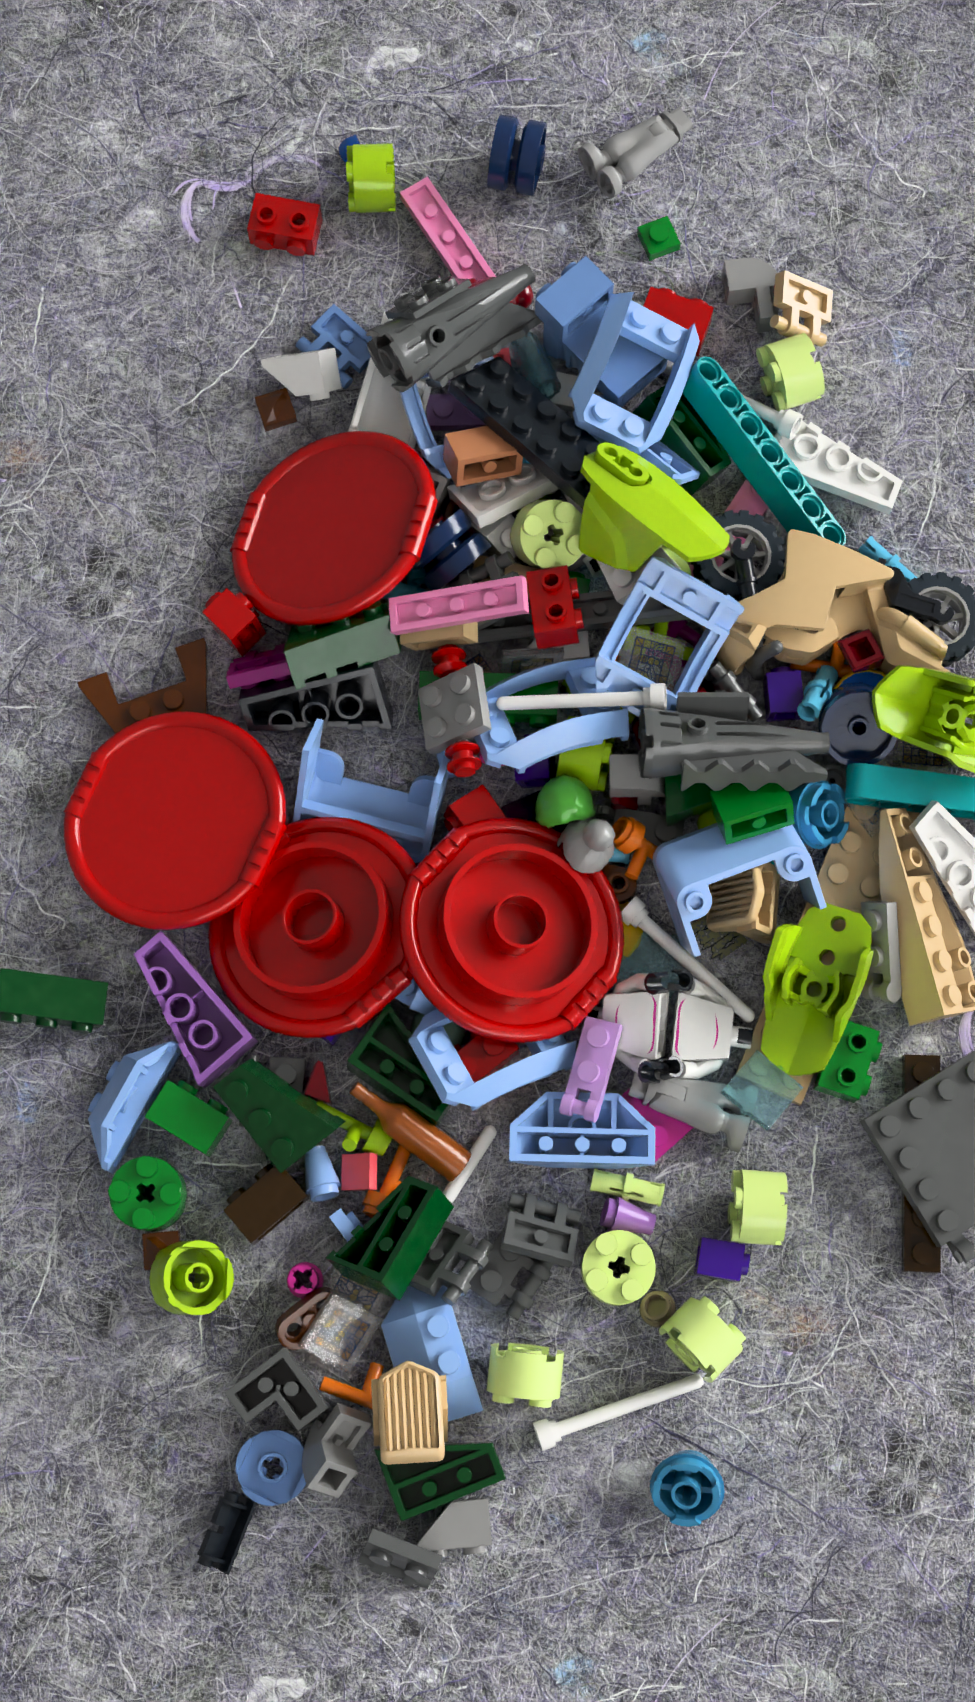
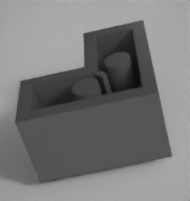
(280, 1381)

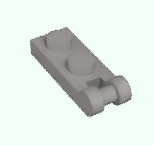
(885, 972)

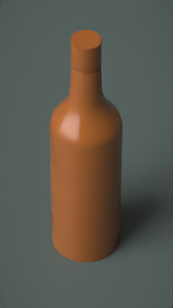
(416, 1134)

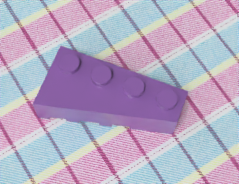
(199, 1018)

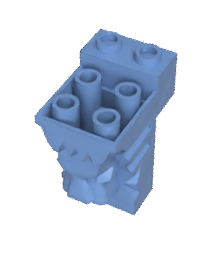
(571, 318)

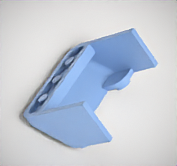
(402, 815)
(702, 858)

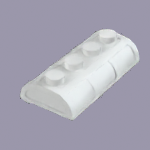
(381, 406)

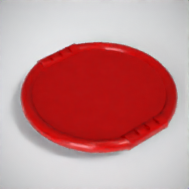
(333, 528)
(174, 820)
(510, 931)
(320, 933)

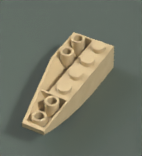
(932, 953)

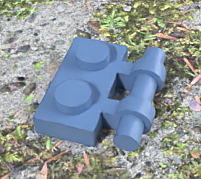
(346, 336)

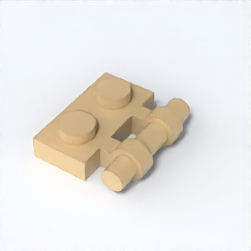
(801, 299)

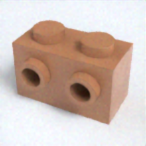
(479, 456)

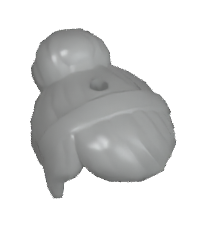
(588, 844)

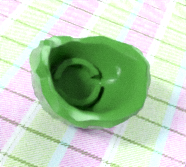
(562, 801)

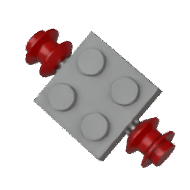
(455, 710)

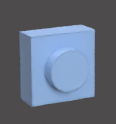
(345, 1223)

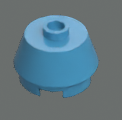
(819, 813)
(687, 1488)

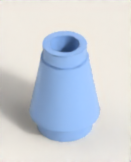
(320, 1175)

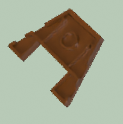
(183, 696)

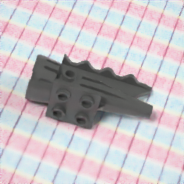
(450, 328)
(716, 745)

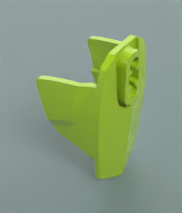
(638, 510)
(929, 711)
(809, 1000)

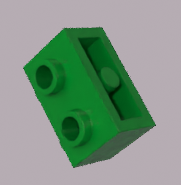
(751, 813)
(848, 1067)
(189, 1117)

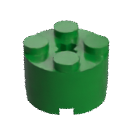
(127, 1194)

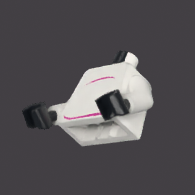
(642, 1010)
(701, 1030)

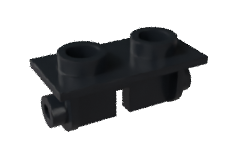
(233, 1517)

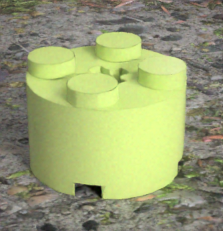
(790, 372)
(532, 525)
(758, 1207)
(636, 1257)
(702, 1337)
(524, 1373)

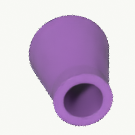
(623, 1215)

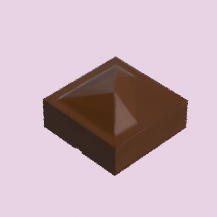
(275, 409)
(154, 1243)

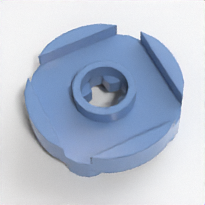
(253, 1474)

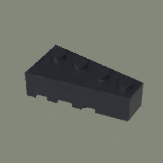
(348, 700)

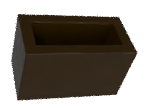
(265, 1203)

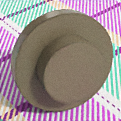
(657, 1308)

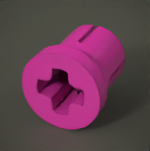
(304, 1267)

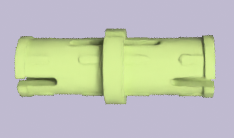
(627, 1187)

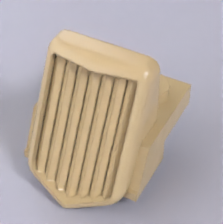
(746, 903)
(410, 1414)

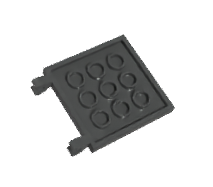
(931, 1152)

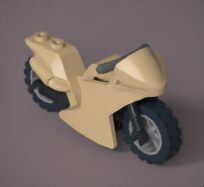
(824, 593)

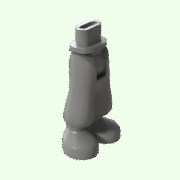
(632, 150)
(695, 1104)

